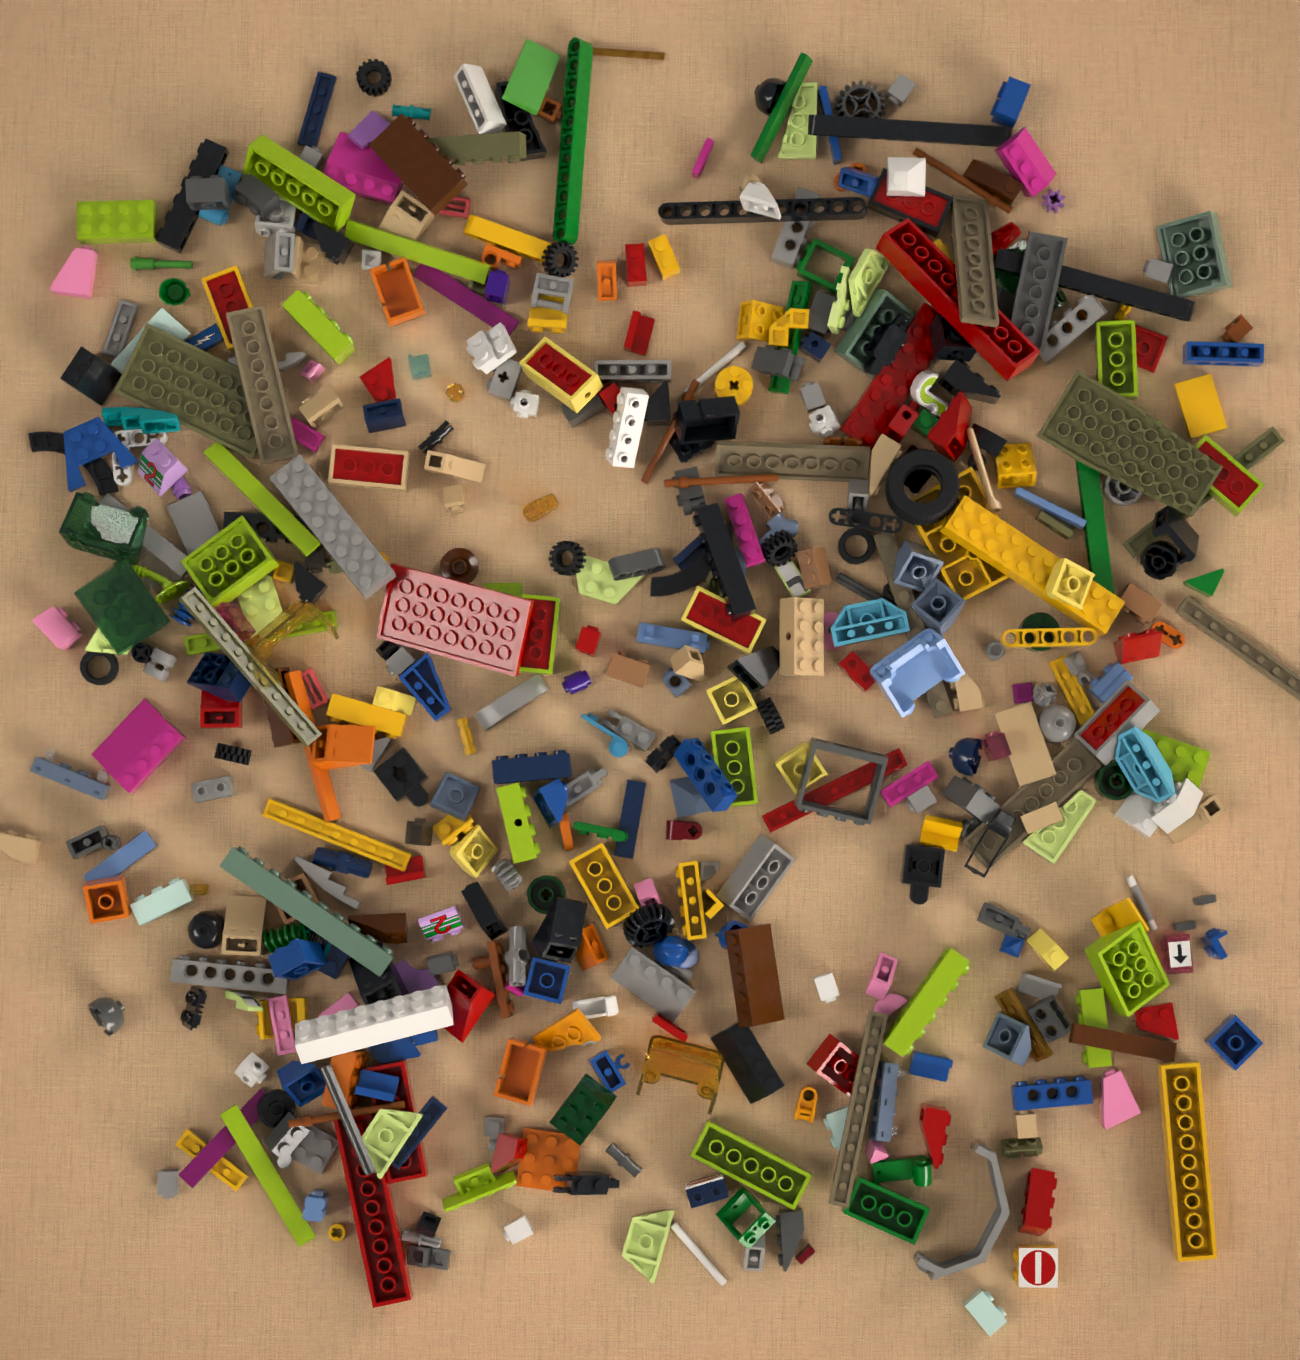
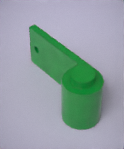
(914, 1168)

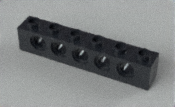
(256, 520)

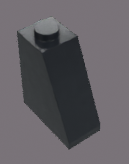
(756, 668)
(484, 910)

